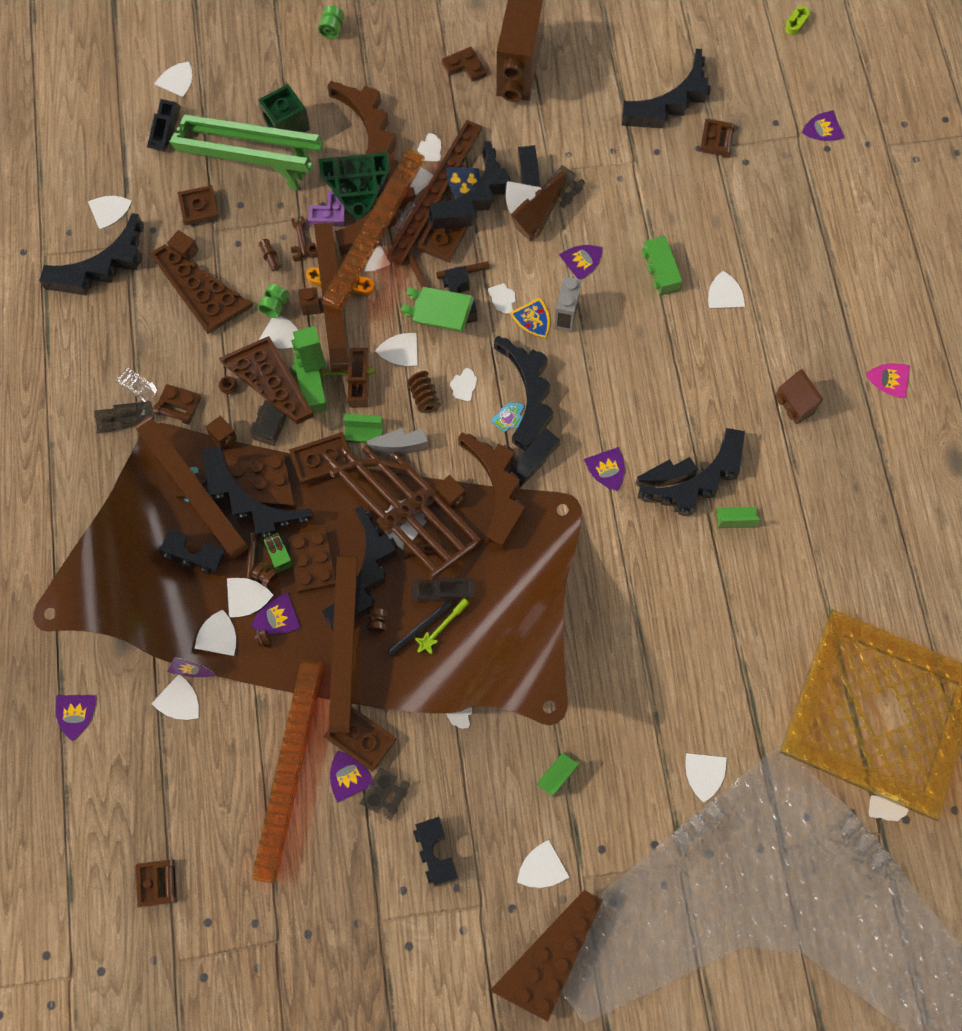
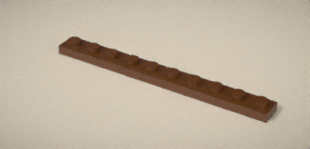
(433, 193)

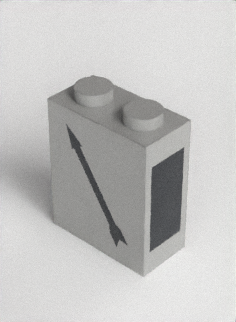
(567, 304)

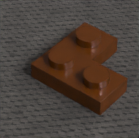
(464, 60)

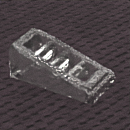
(144, 393)

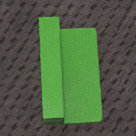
(362, 427)
(737, 517)
(557, 774)

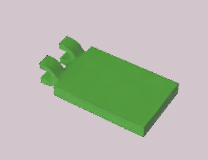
(439, 308)

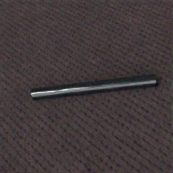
(419, 628)

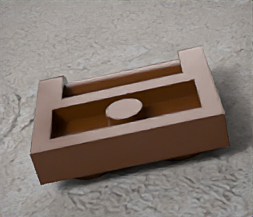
(711, 137)
(179, 399)
(148, 883)

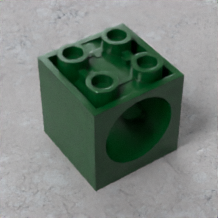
(284, 110)

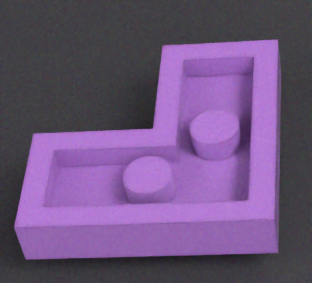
(333, 212)

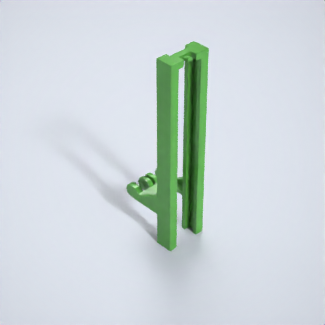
(287, 165)

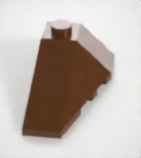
(534, 213)

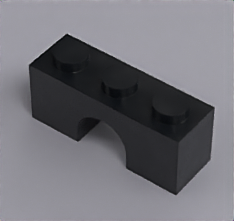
(457, 281)
(206, 560)
(429, 834)

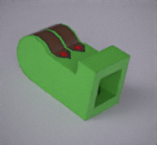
(278, 553)

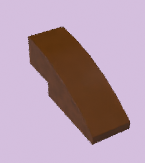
(358, 377)

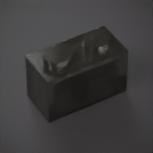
(268, 424)

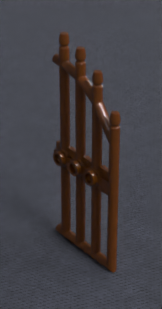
(408, 509)

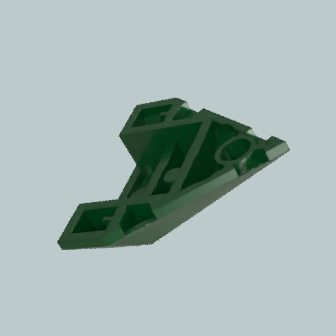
(356, 180)

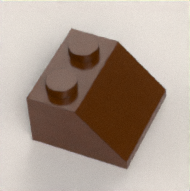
(799, 397)

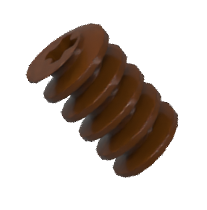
(423, 393)

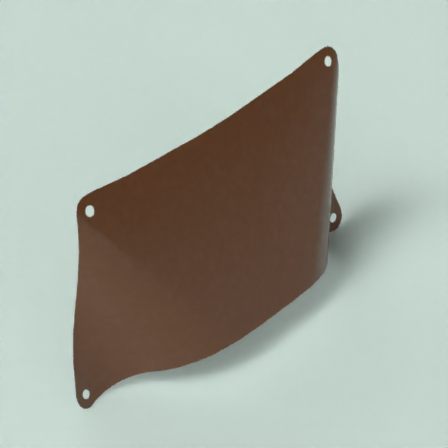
(492, 654)

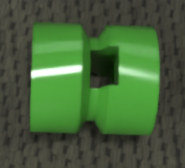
(330, 22)
(273, 300)

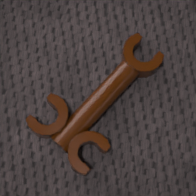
(304, 250)

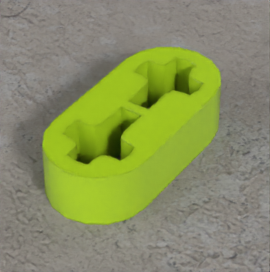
(800, 22)

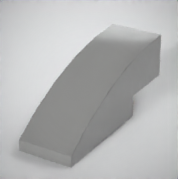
(399, 442)

